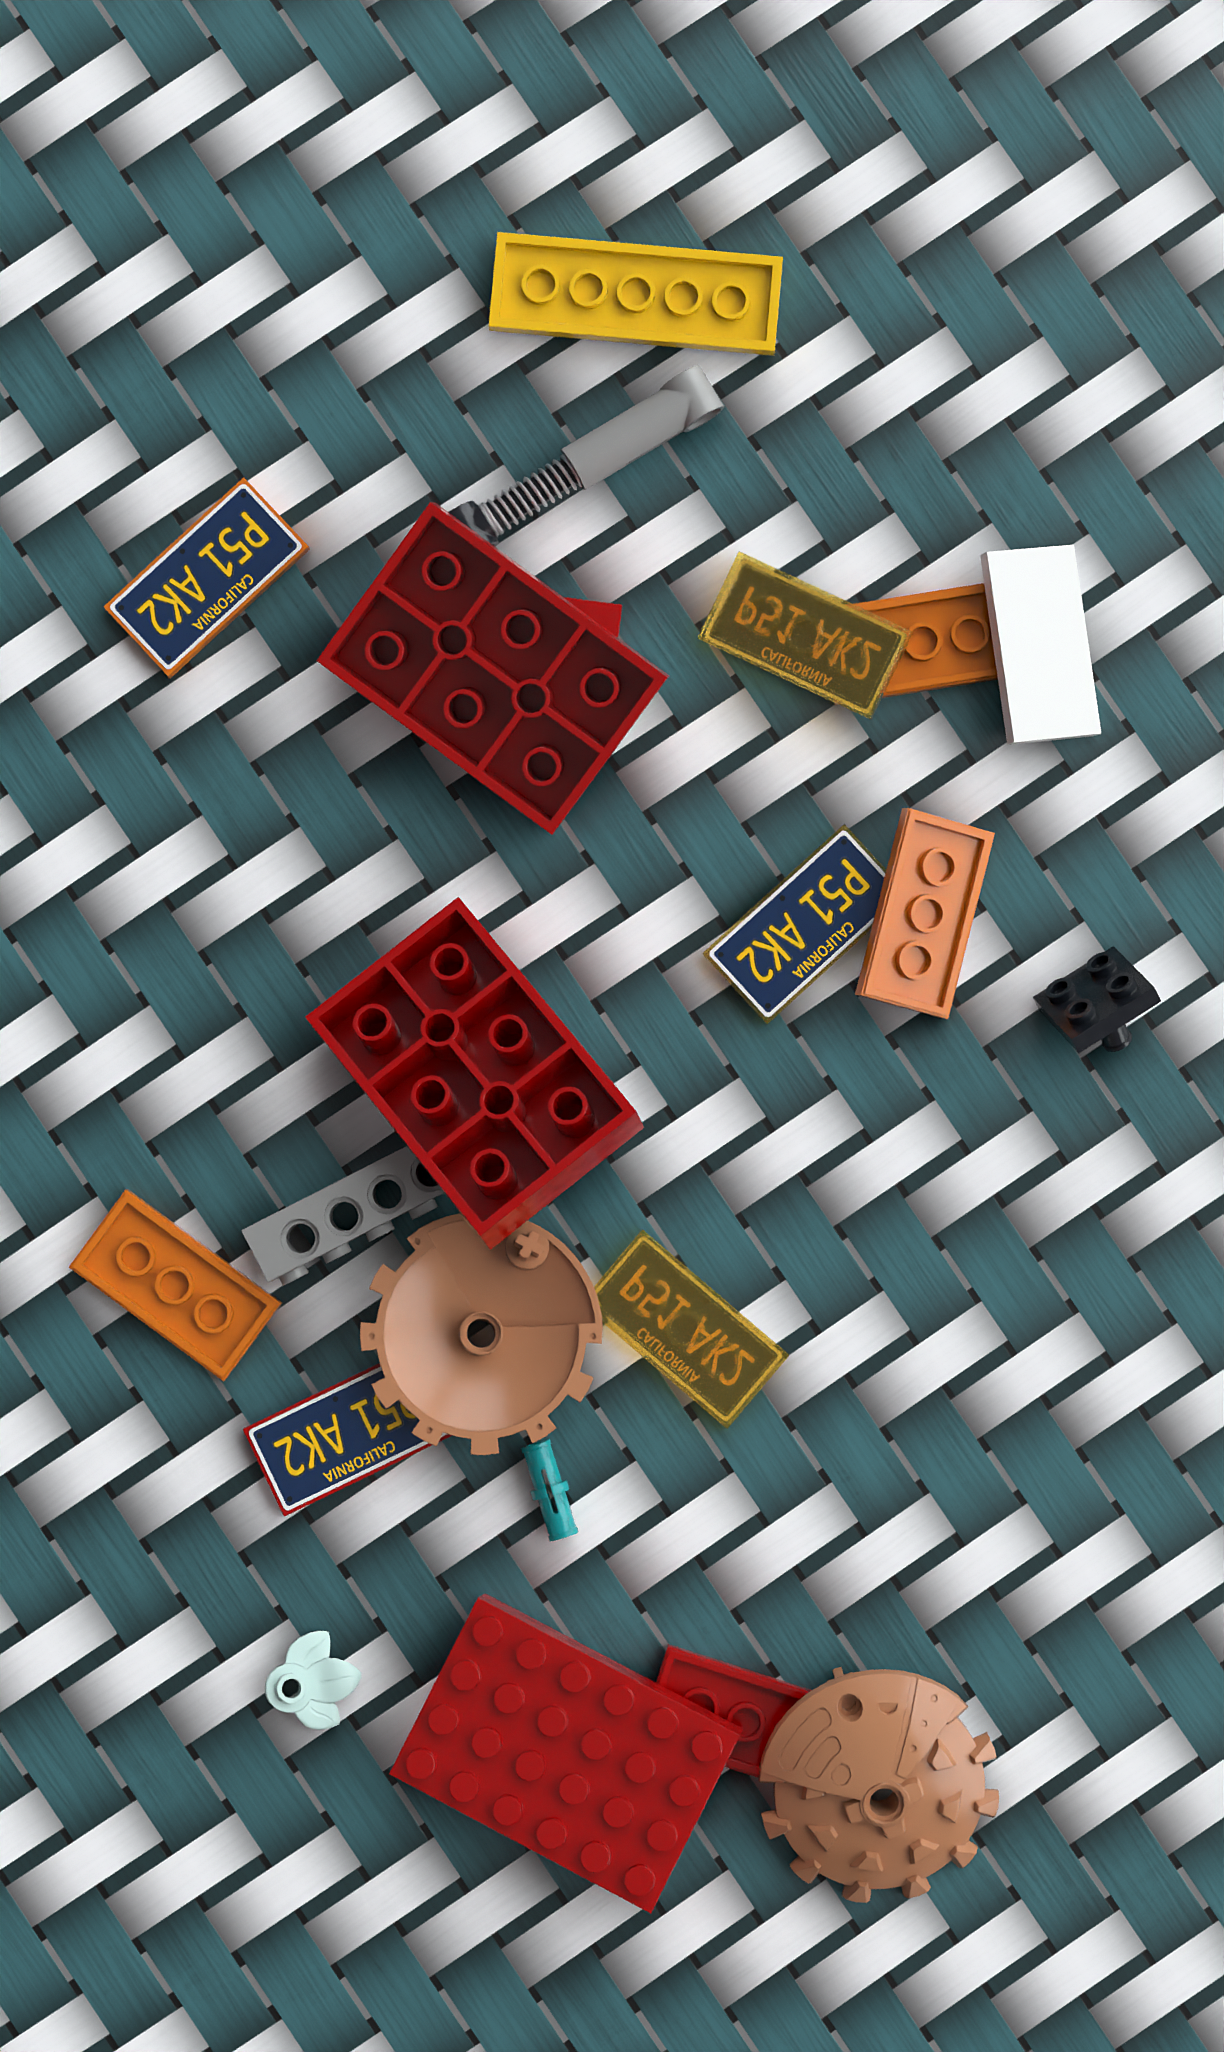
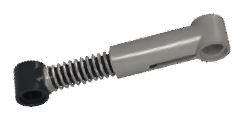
(677, 407)

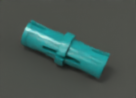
(560, 1522)

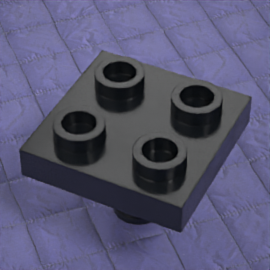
(1098, 1002)

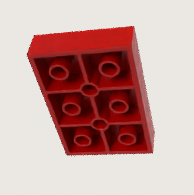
(492, 667)
(475, 1072)
(566, 1752)

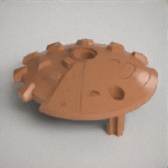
(540, 1319)
(869, 1736)

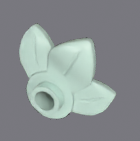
(319, 1681)

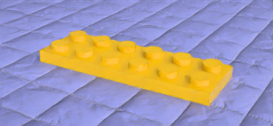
(635, 293)

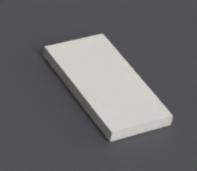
(1040, 644)

